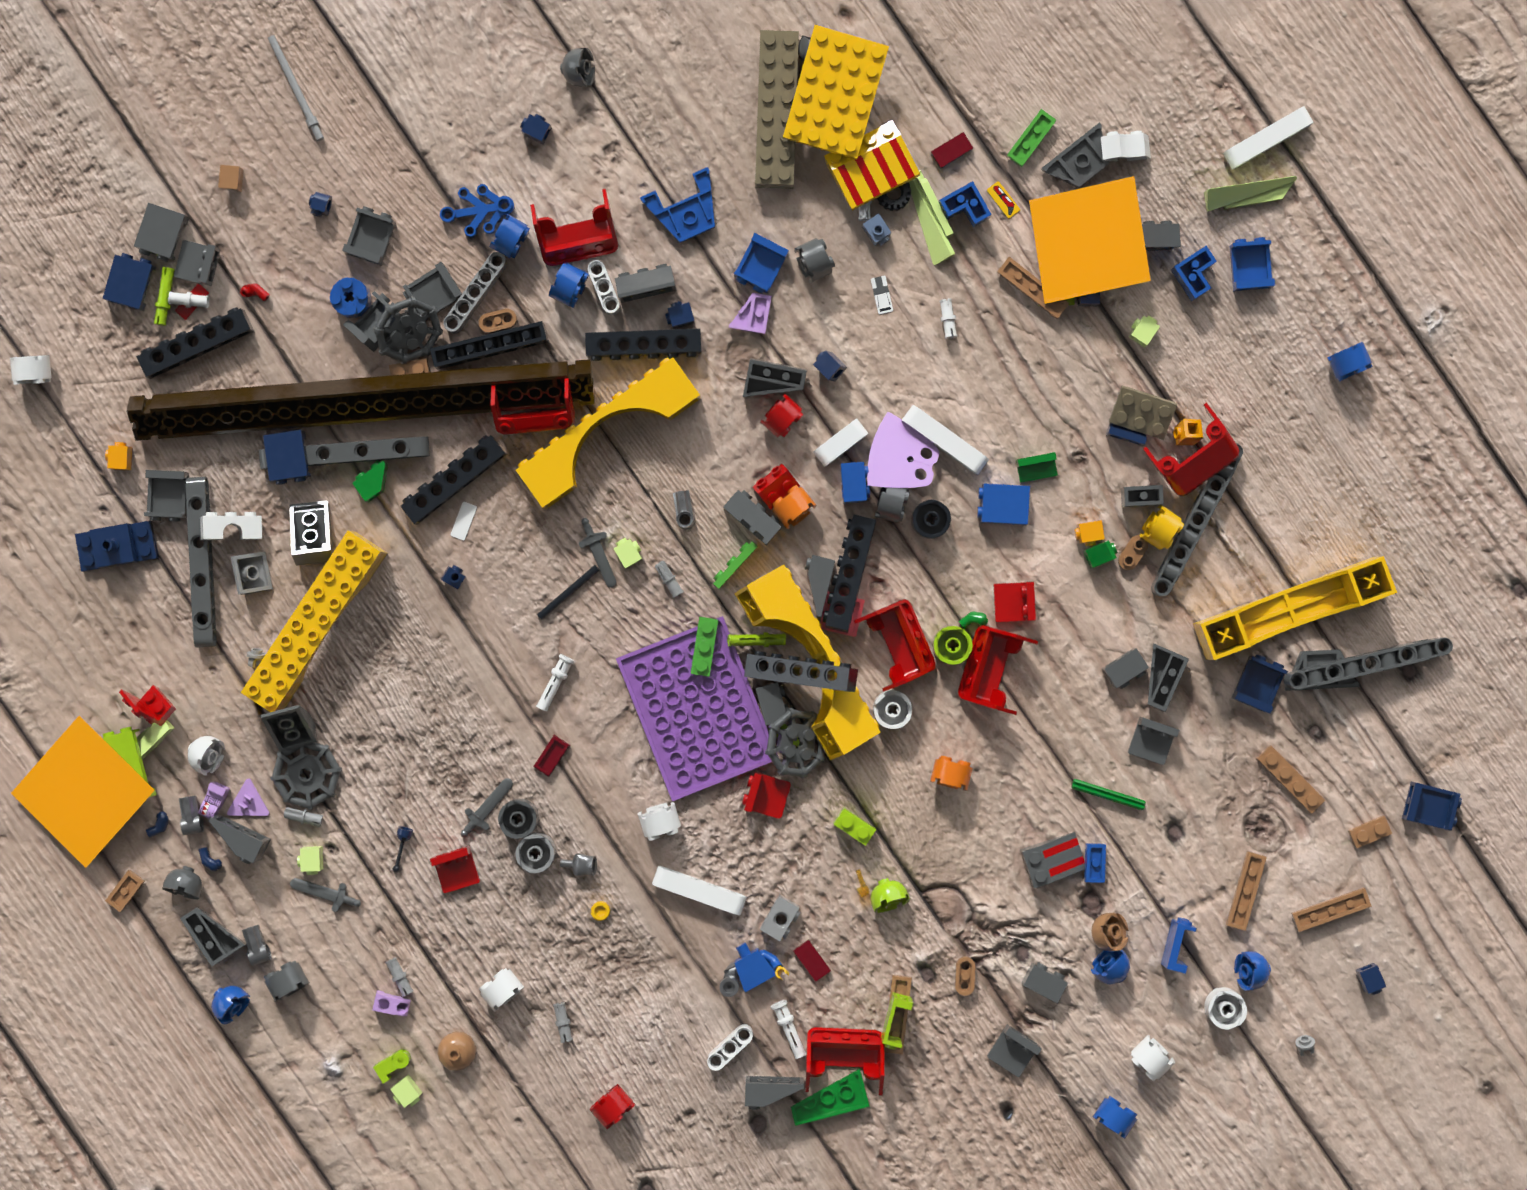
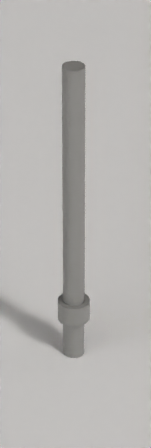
(311, 121)

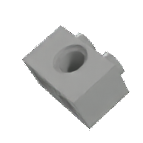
(781, 906)

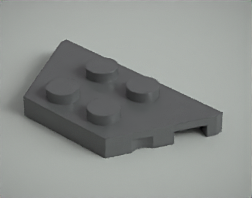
(1079, 160)
(1311, 658)

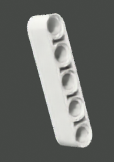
(1268, 138)
(945, 440)
(699, 890)

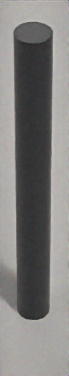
(569, 591)

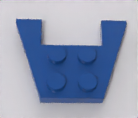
(689, 216)

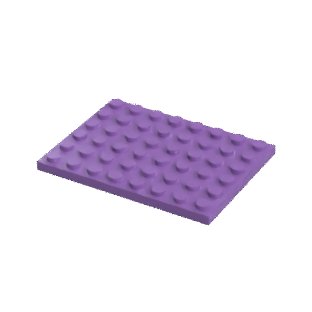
(696, 723)

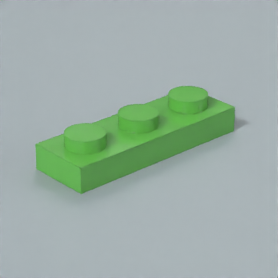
(1031, 138)
(734, 563)
(704, 646)

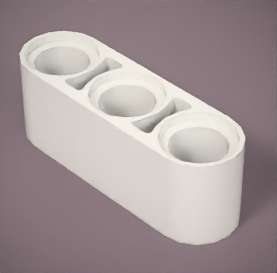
(600, 279)
(840, 442)
(725, 1055)

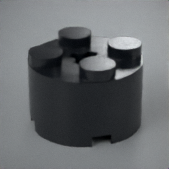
(936, 509)

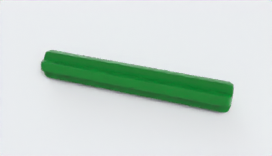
(1108, 794)

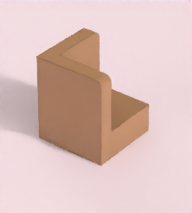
(231, 177)

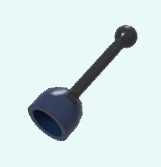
(403, 834)

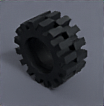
(898, 203)

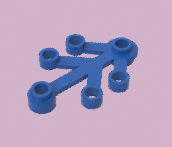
(480, 209)

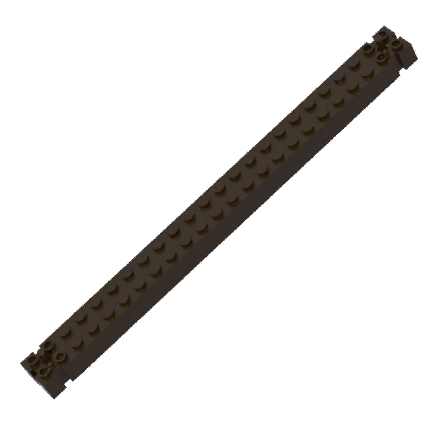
(358, 400)

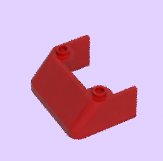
(578, 239)
(534, 420)
(1201, 465)
(904, 641)
(986, 666)
(845, 1049)

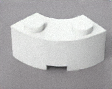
(1130, 146)

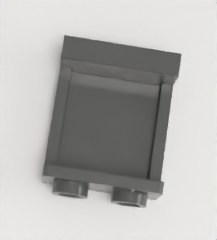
(160, 232)
(370, 236)
(434, 288)
(364, 326)
(166, 495)

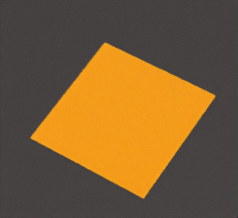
(1089, 240)
(82, 791)

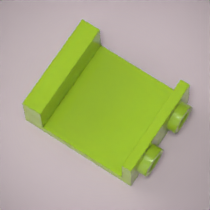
(897, 1000)

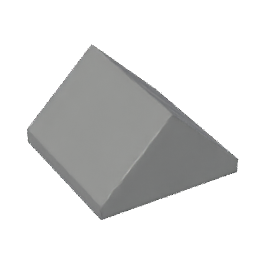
(251, 573)

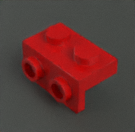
(775, 485)

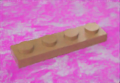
(1030, 286)
(1290, 779)
(1246, 890)
(1331, 909)
(902, 986)

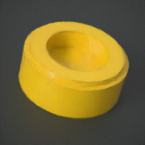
(600, 910)

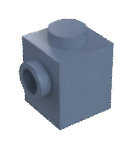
(877, 230)

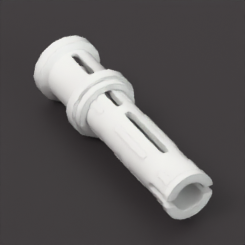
(559, 674)
(786, 1019)

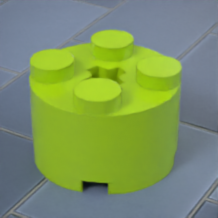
(944, 637)

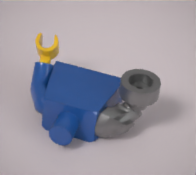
(752, 968)

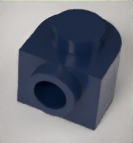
(320, 204)
(453, 576)

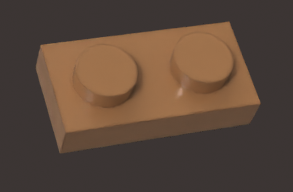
(411, 367)
(1370, 831)
(125, 890)

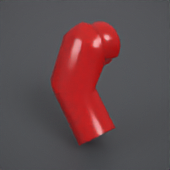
(254, 290)

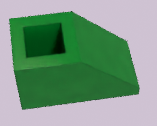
(373, 482)
(1100, 553)

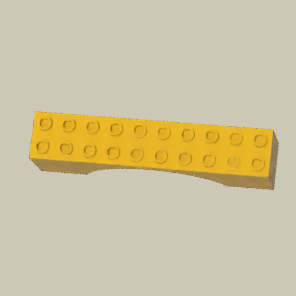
(552, 470)
(331, 592)
(778, 604)
(1293, 607)

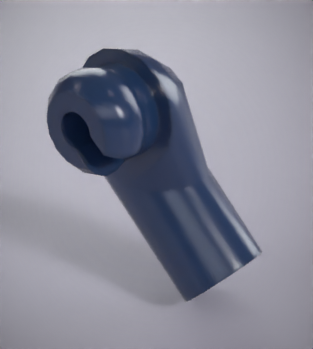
(160, 825)
(207, 861)

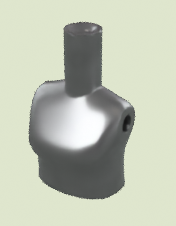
(581, 864)

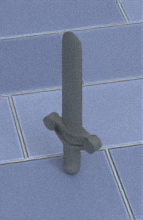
(593, 540)
(477, 818)
(338, 897)

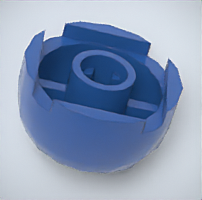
(1111, 967)
(1252, 970)
(229, 1002)

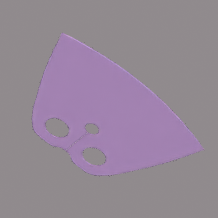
(889, 455)

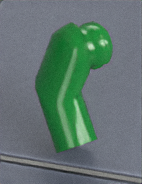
(973, 617)

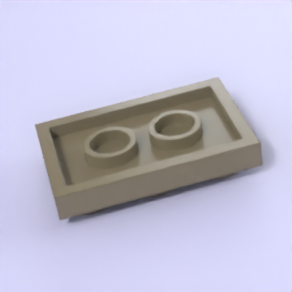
(1142, 412)

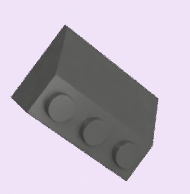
(645, 283)

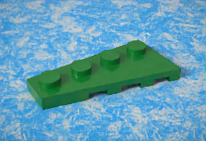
(838, 1098)

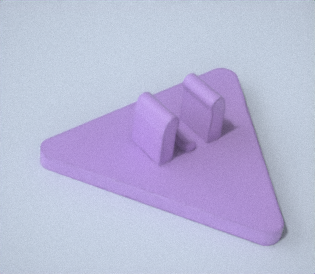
(248, 802)

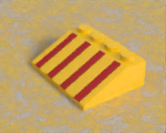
(880, 166)

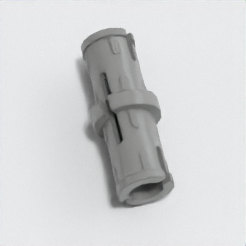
(399, 976)
(562, 1022)

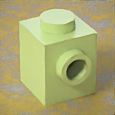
(1144, 330)
(628, 552)
(310, 859)
(406, 1092)

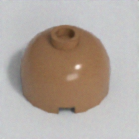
(1110, 931)
(456, 1051)

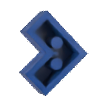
(967, 200)
(1189, 272)
(854, 482)

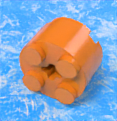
(793, 507)
(951, 773)

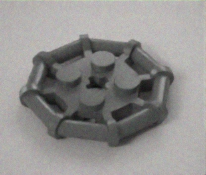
(412, 339)
(788, 750)
(305, 785)

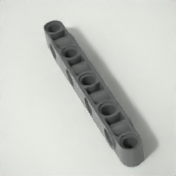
(349, 451)
(1190, 534)
(200, 564)
(1380, 661)

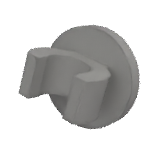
(255, 656)
(1305, 1043)

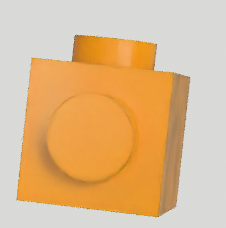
(1188, 432)
(119, 456)
(1089, 532)

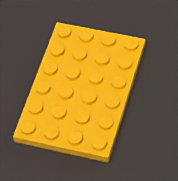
(835, 92)

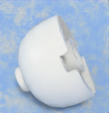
(205, 754)

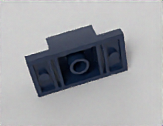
(116, 545)

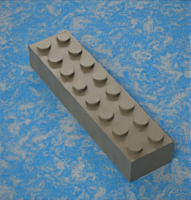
(775, 97)

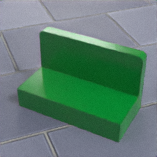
(1037, 467)

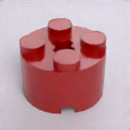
(781, 416)
(612, 1106)

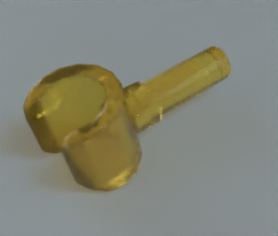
(863, 890)

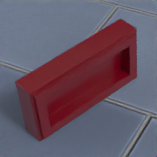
(951, 150)
(551, 755)
(812, 960)

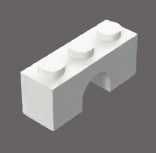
(249, 525)

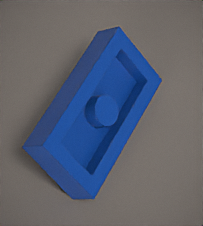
(1095, 862)

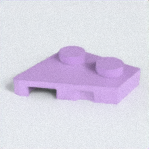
(753, 314)

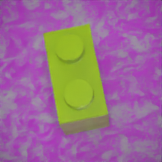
(854, 826)

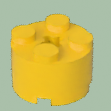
(1161, 528)

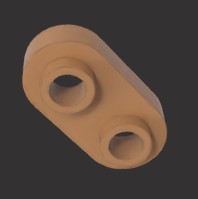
(497, 318)
(1133, 552)
(965, 975)

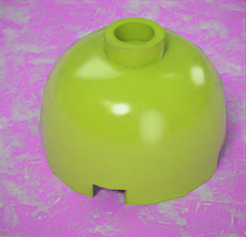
(888, 895)

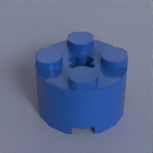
(509, 236)
(568, 285)
(340, 293)
(1350, 361)
(1115, 1117)

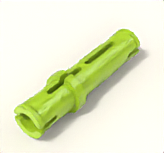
(162, 305)
(756, 639)

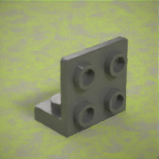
(197, 262)
(1152, 740)
(1013, 1050)

